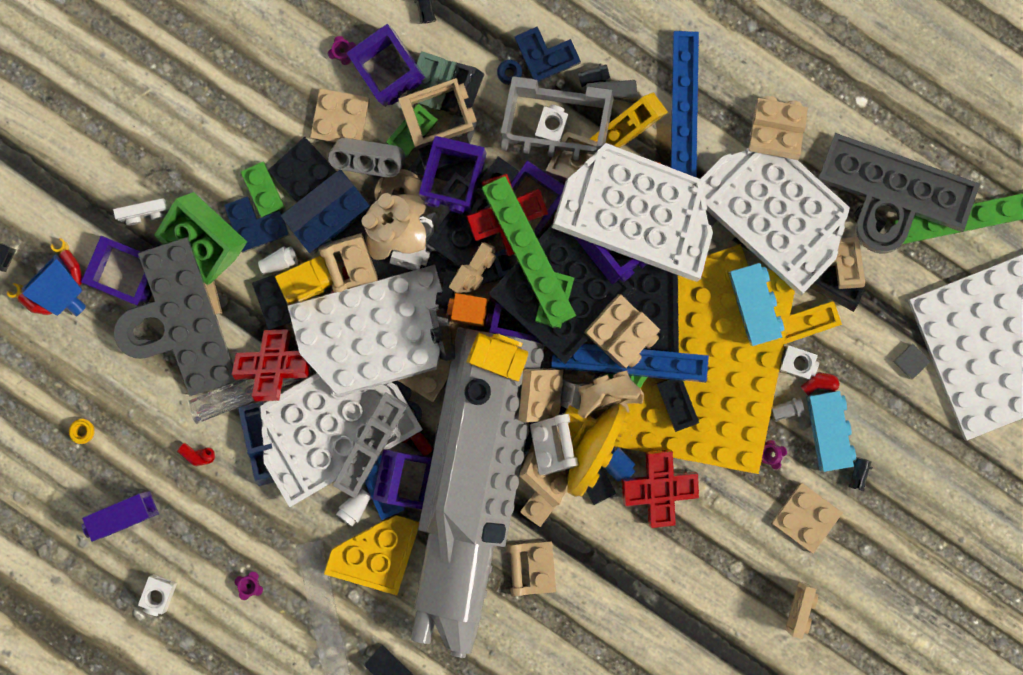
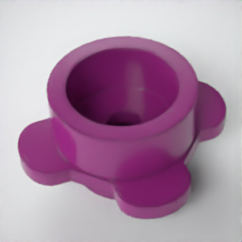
(339, 43)
(780, 452)
(241, 583)

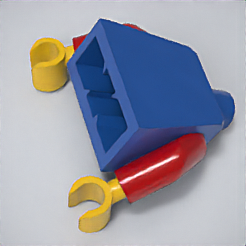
(53, 286)

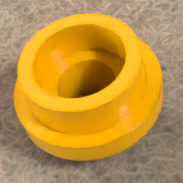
(74, 434)

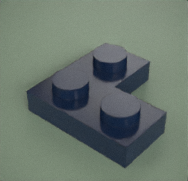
(543, 61)
(255, 231)

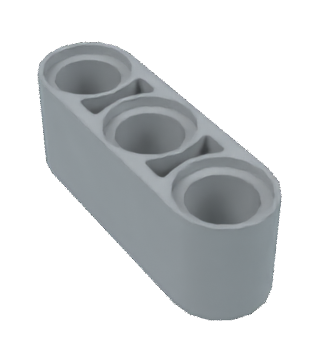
(356, 162)

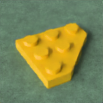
(376, 555)

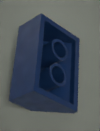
(326, 212)

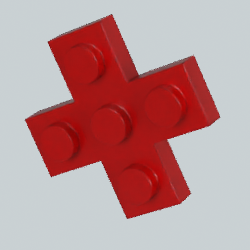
(484, 223)
(270, 365)
(660, 488)

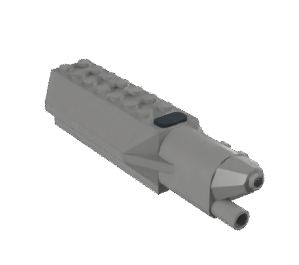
(469, 497)

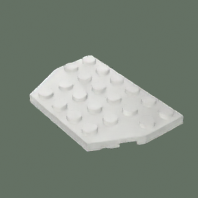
(638, 211)
(777, 213)
(370, 331)
(317, 431)

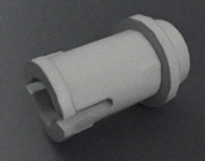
(788, 409)

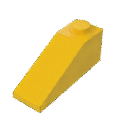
(634, 121)

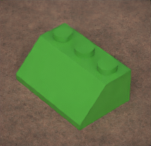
(211, 238)

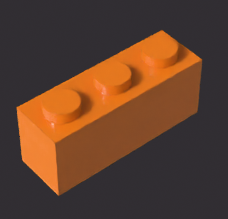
(468, 310)

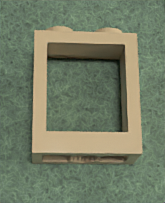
(407, 101)

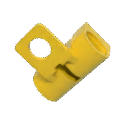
(305, 280)
(498, 355)

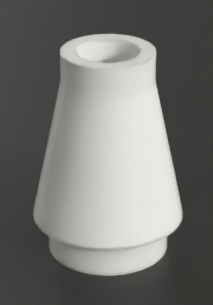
(279, 261)
(353, 508)

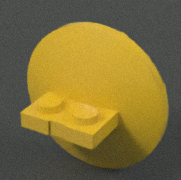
(593, 444)

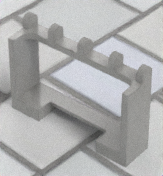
(529, 88)

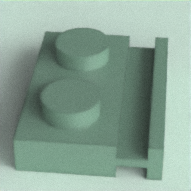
(436, 71)

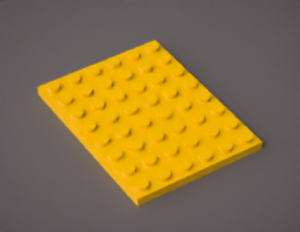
(740, 378)

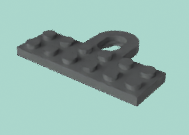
(898, 183)
(186, 316)

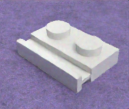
(134, 213)

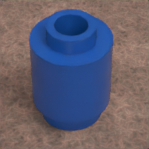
(620, 465)

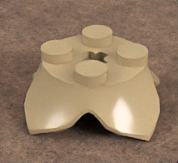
(394, 225)
(608, 392)

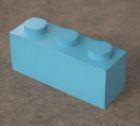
(756, 304)
(831, 431)

